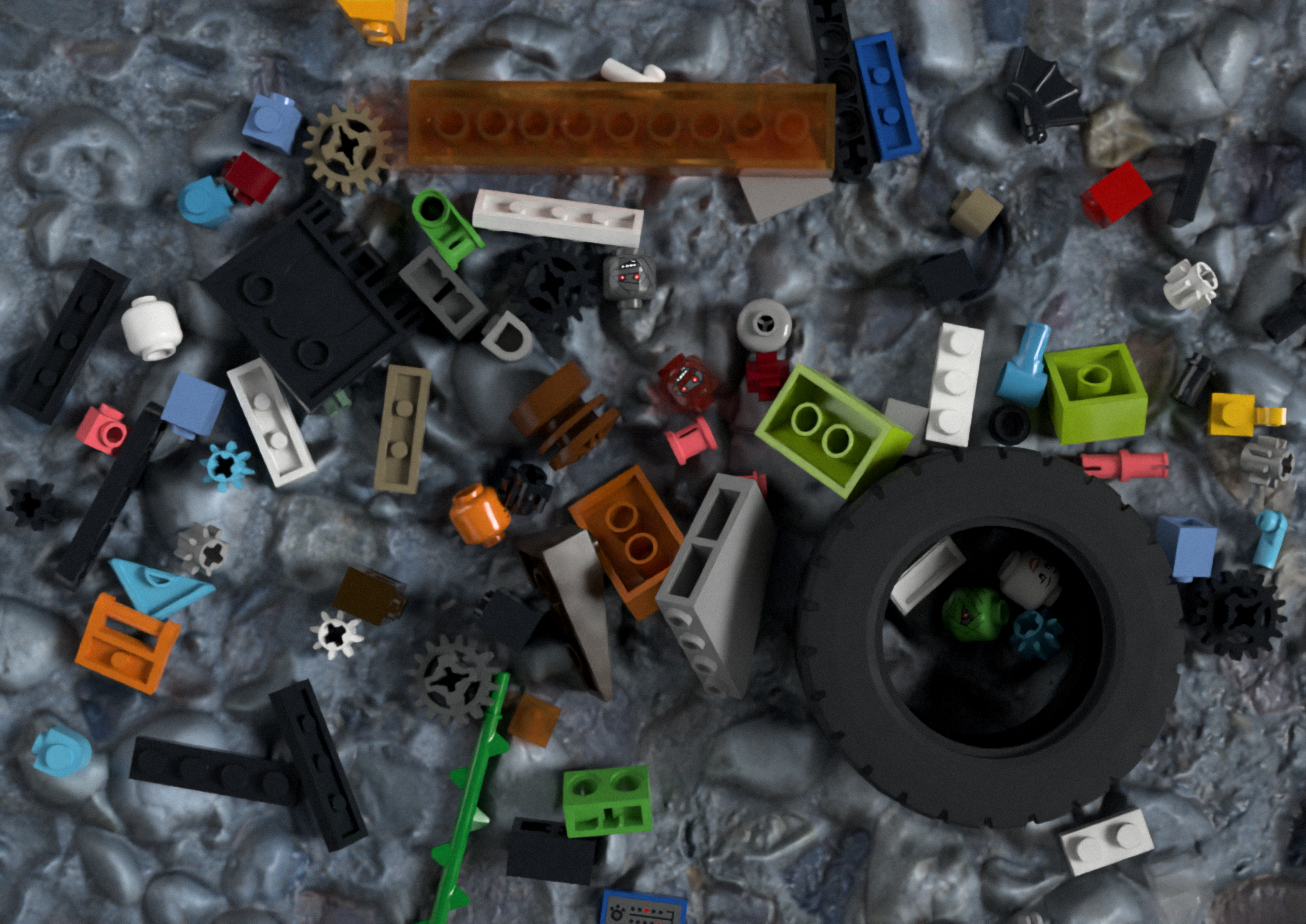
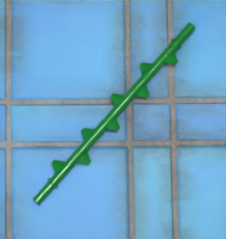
(469, 816)

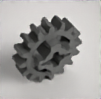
(459, 695)

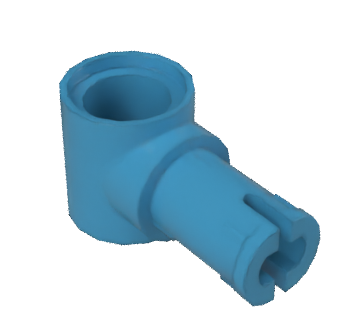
(1023, 377)

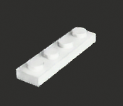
(558, 218)

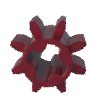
(766, 375)

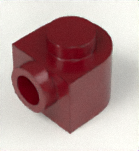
(250, 178)

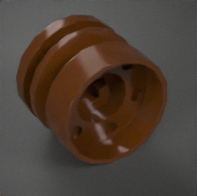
(564, 416)

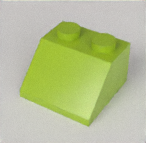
(1095, 394)

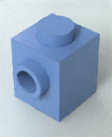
(274, 123)
(193, 406)
(1187, 545)

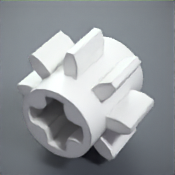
(1190, 286)
(326, 629)

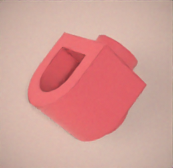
(104, 429)

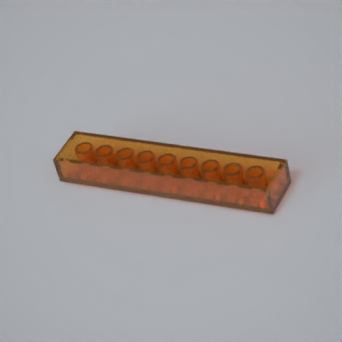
(622, 128)

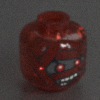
(687, 384)

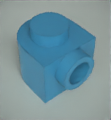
(206, 203)

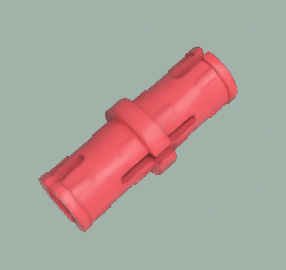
(1125, 465)

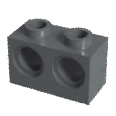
(444, 293)

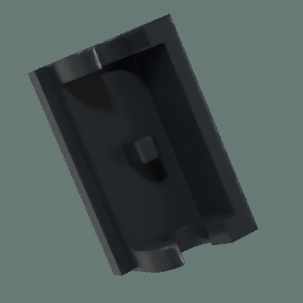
(546, 853)

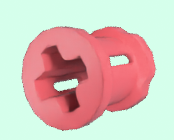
(691, 440)

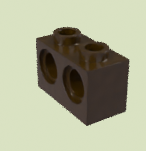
(371, 596)

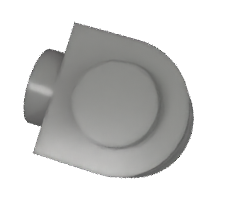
(508, 338)

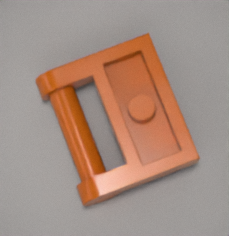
(122, 655)

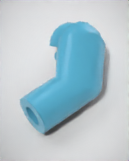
(1273, 530)

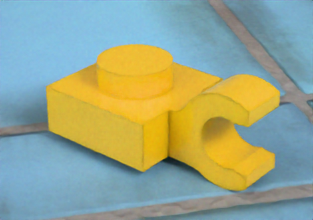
(1235, 415)

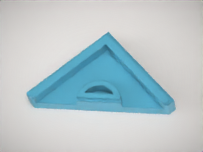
(156, 590)

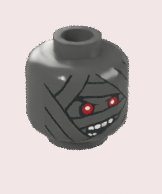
(629, 278)

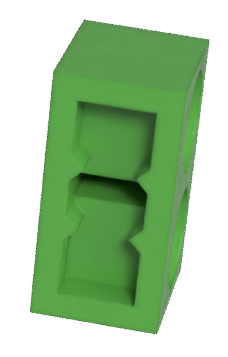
(607, 801)

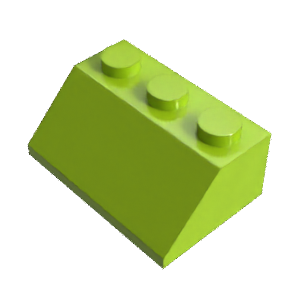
(832, 433)

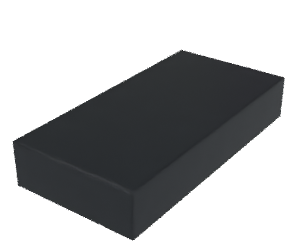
(1192, 183)

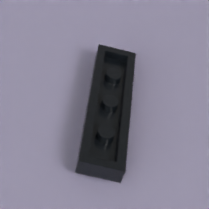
(70, 342)
(318, 765)
(215, 771)

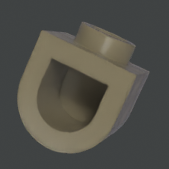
(974, 212)

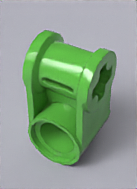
(448, 229)

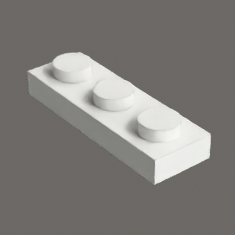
(953, 387)
(271, 422)

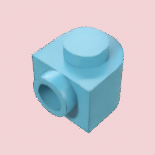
(61, 752)

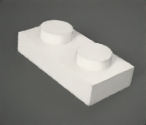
(1106, 841)

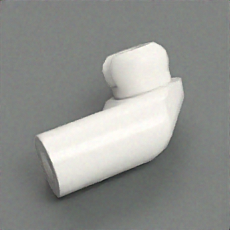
(618, 72)

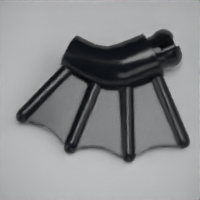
(1042, 97)

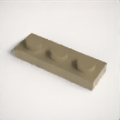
(402, 429)

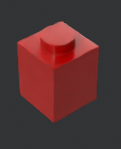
(1114, 195)

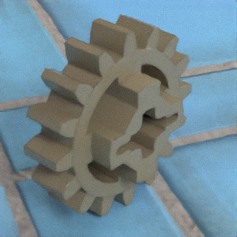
(333, 155)

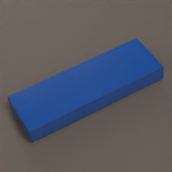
(885, 97)

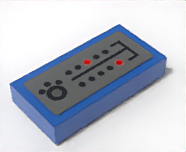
(639, 907)

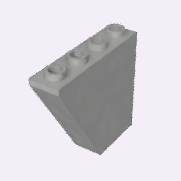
(720, 584)

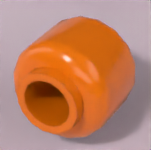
(480, 515)

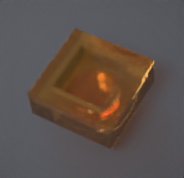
(534, 720)

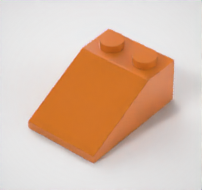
(633, 536)

